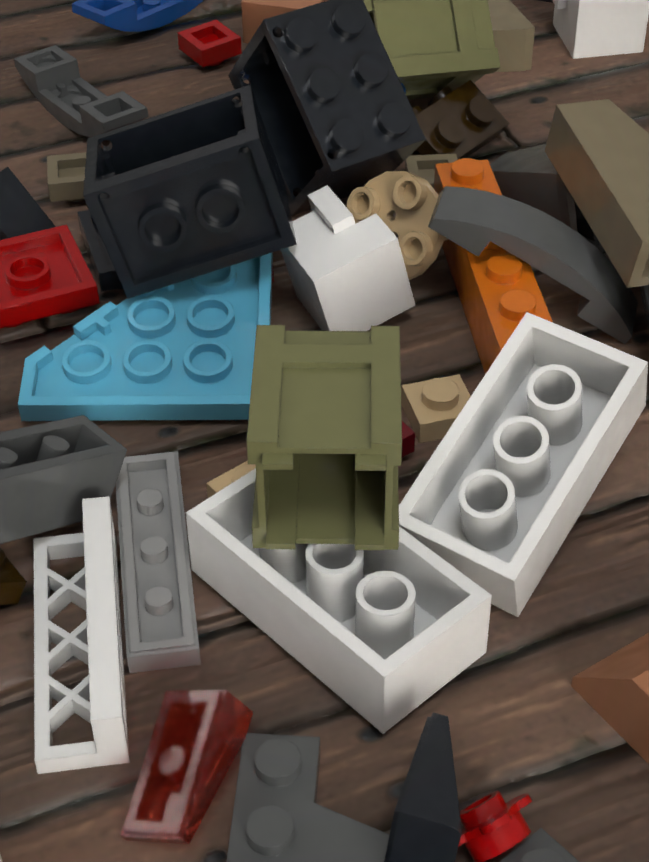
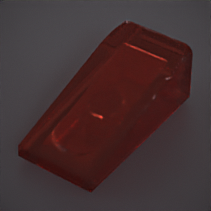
(185, 764)

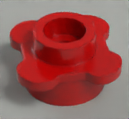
(493, 825)

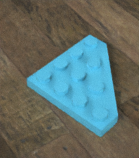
(158, 353)

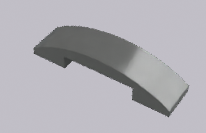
(74, 102)
(547, 244)

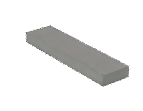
(155, 565)

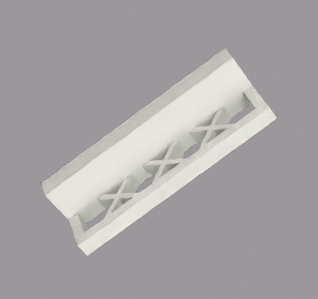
(103, 653)

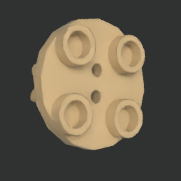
(414, 203)

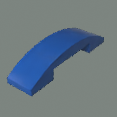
(133, 14)

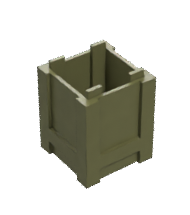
(436, 42)
(326, 437)

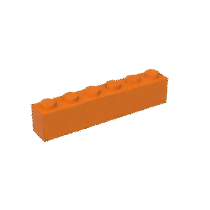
(495, 285)

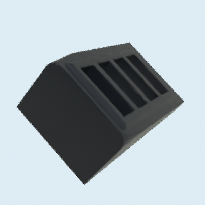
(428, 812)

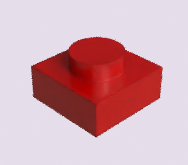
(209, 43)

